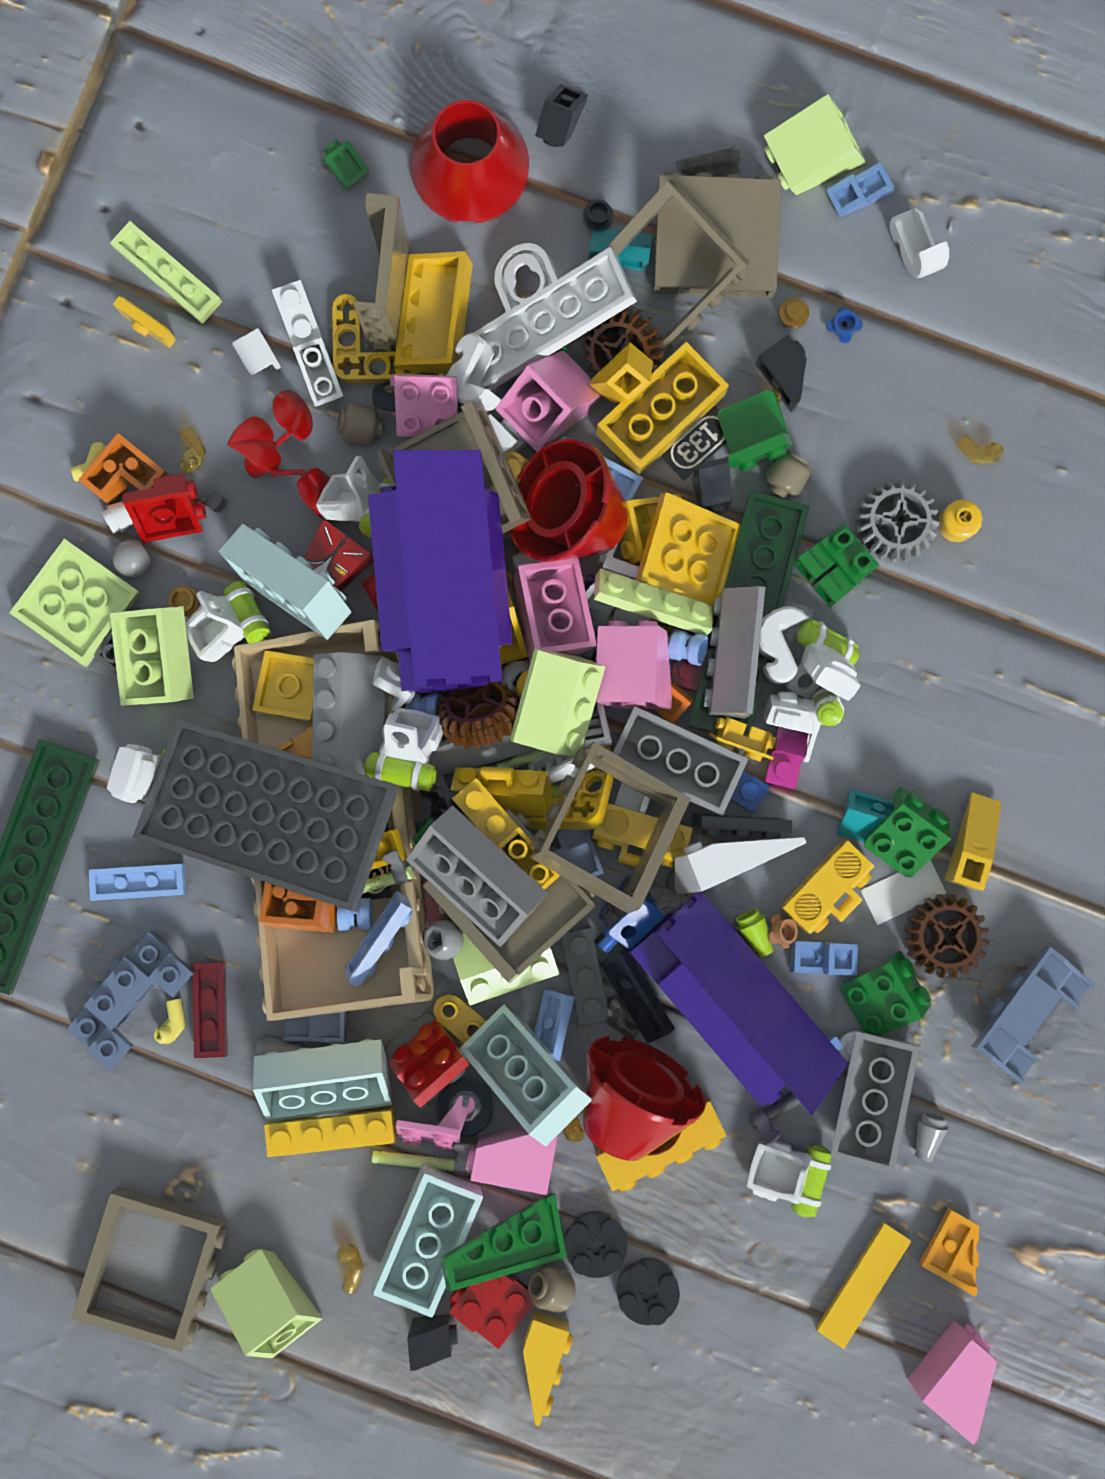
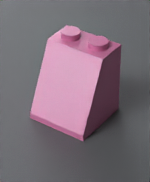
(548, 399)
(634, 666)
(512, 1160)
(957, 1378)

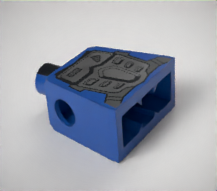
(627, 927)

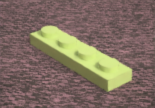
(166, 272)
(653, 602)

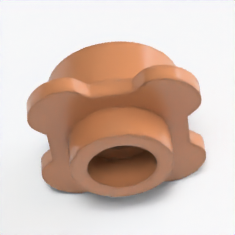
(782, 931)

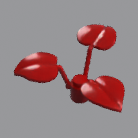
(255, 441)

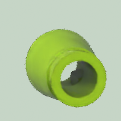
(755, 932)

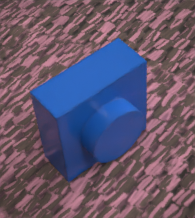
(749, 792)

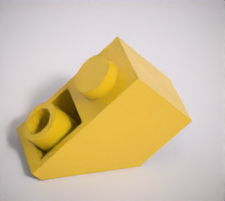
(623, 375)

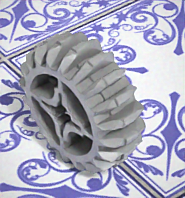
(873, 521)

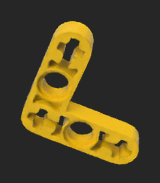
(354, 353)
(583, 803)

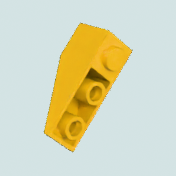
(975, 843)
(542, 1351)

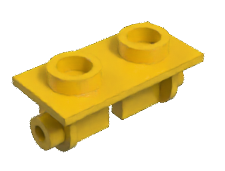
(755, 743)

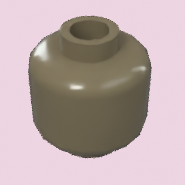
(359, 424)
(788, 474)
(552, 1289)

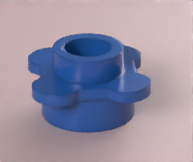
(844, 316)

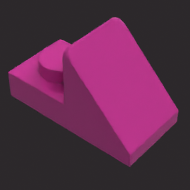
(788, 755)

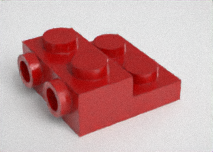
(166, 509)
(428, 1062)
(492, 1307)

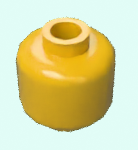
(960, 520)

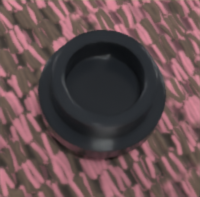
(598, 215)

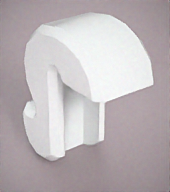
(917, 245)
(471, 370)
(774, 646)

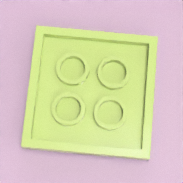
(73, 602)

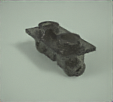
(717, 163)

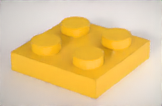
(285, 686)

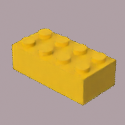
(663, 410)

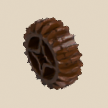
(599, 341)
(478, 714)
(956, 927)

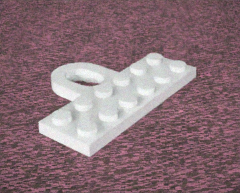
(555, 313)

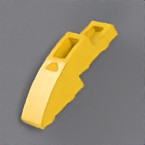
(498, 826)

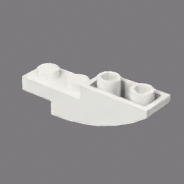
(307, 343)

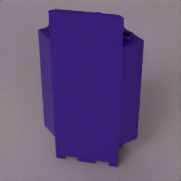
(440, 571)
(738, 1005)

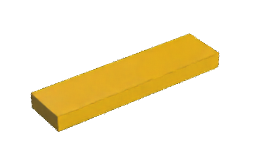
(863, 1284)

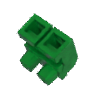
(851, 562)

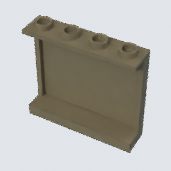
(743, 211)
(382, 319)
(470, 431)
(544, 926)

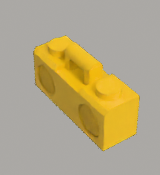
(513, 789)
(633, 828)
(825, 885)

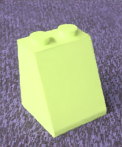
(813, 147)
(264, 1304)

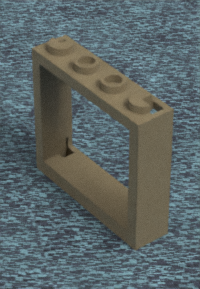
(715, 294)
(656, 848)
(117, 1202)

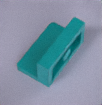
(634, 255)
(863, 814)

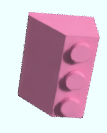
(554, 607)

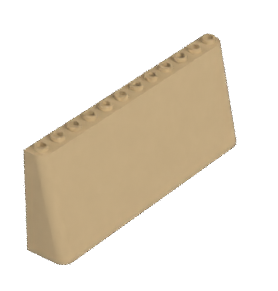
(307, 968)

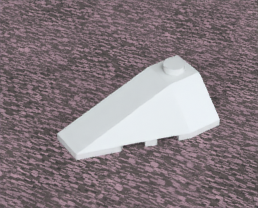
(715, 863)

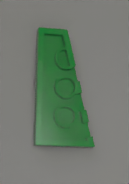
(510, 1246)

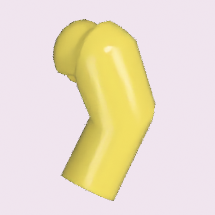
(95, 449)
(173, 1025)

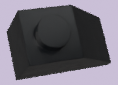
(560, 115)
(784, 369)
(713, 485)
(431, 1340)

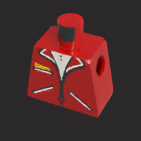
(337, 555)

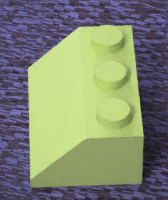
(151, 656)
(557, 702)
(484, 982)

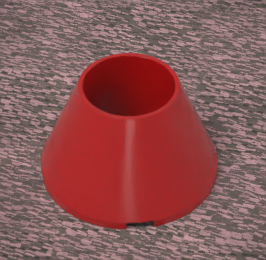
(474, 189)
(570, 502)
(636, 1098)

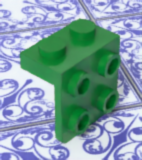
(754, 430)
(909, 833)
(887, 996)

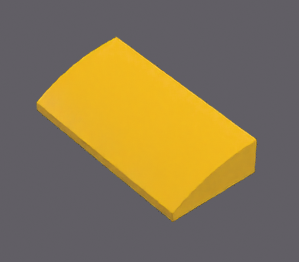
(433, 311)

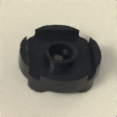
(580, 1234)
(656, 1308)

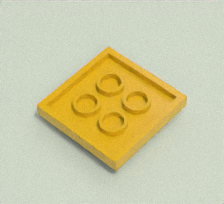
(688, 550)

